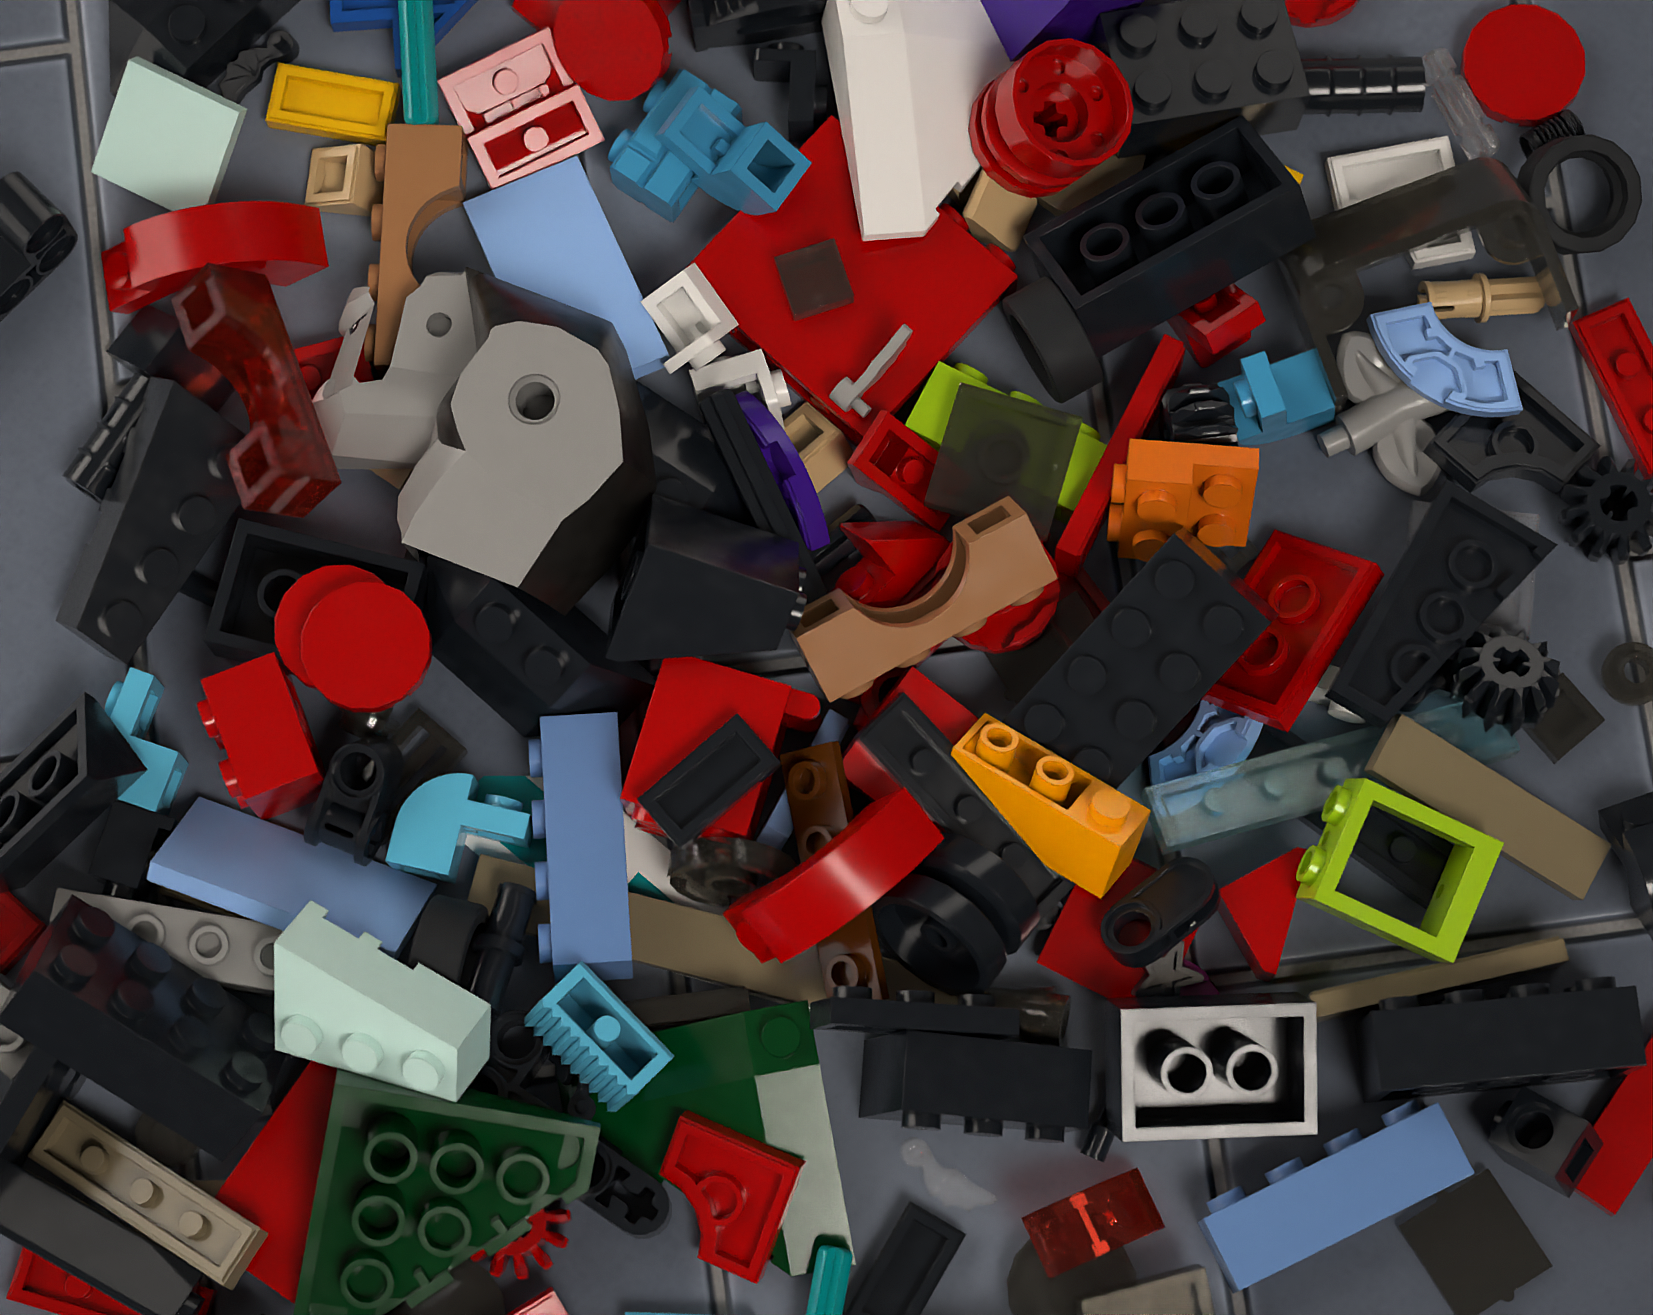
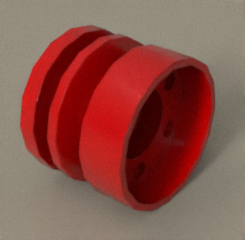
(1051, 118)

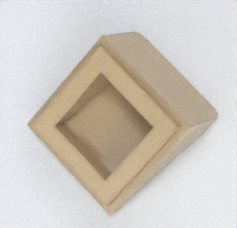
(343, 180)
(997, 214)
(818, 444)

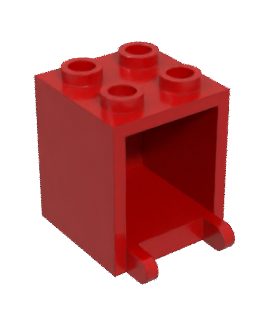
(689, 706)

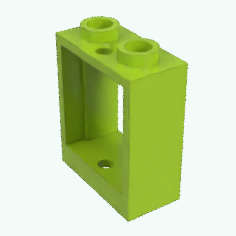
(1455, 894)

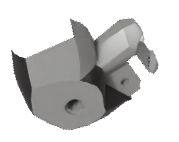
(513, 427)

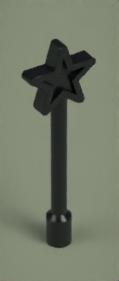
(1160, 979)

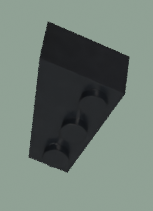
(976, 1084)

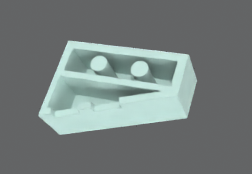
(372, 1014)

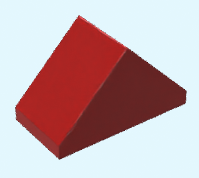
(1260, 911)

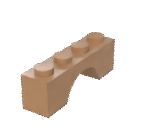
(422, 180)
(991, 566)

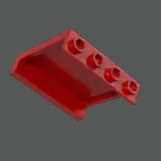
(930, 283)

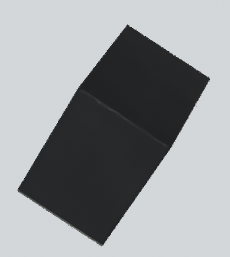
(157, 348)

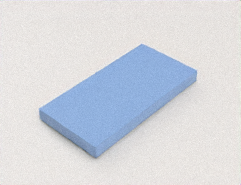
(558, 243)
(274, 874)

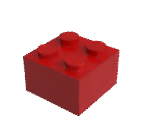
(266, 737)

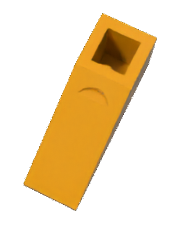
(1054, 806)

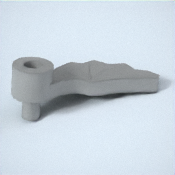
(849, 394)

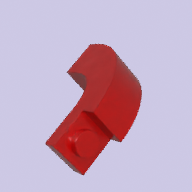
(245, 235)
(836, 880)

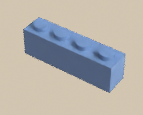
(584, 845)
(1335, 1196)

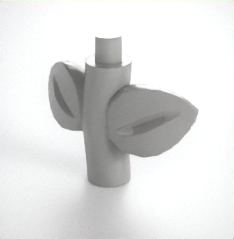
(1384, 417)

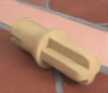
(1482, 297)

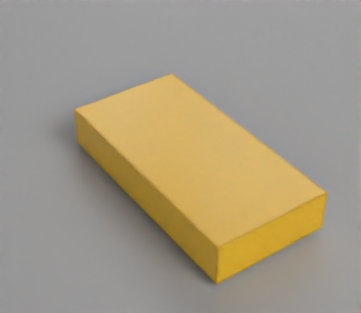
(332, 104)

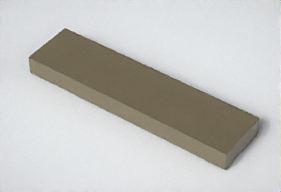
(1468, 791)
(1441, 978)
(148, 1195)

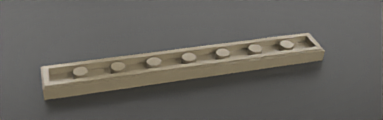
(696, 943)

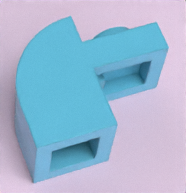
(131, 709)
(436, 822)

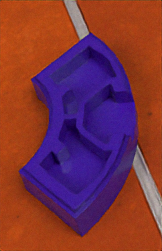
(787, 471)

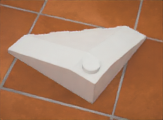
(906, 101)

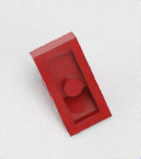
(1217, 324)
(899, 466)
(892, 561)

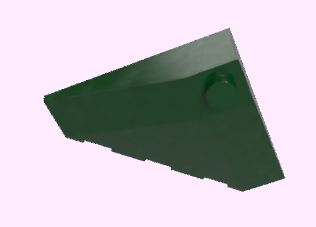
(757, 1078)
(425, 1185)

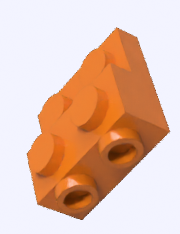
(1180, 487)

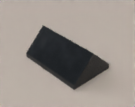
(60, 788)

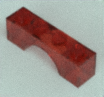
(238, 329)

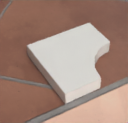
(1379, 170)

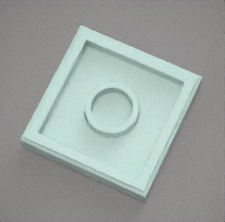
(168, 138)

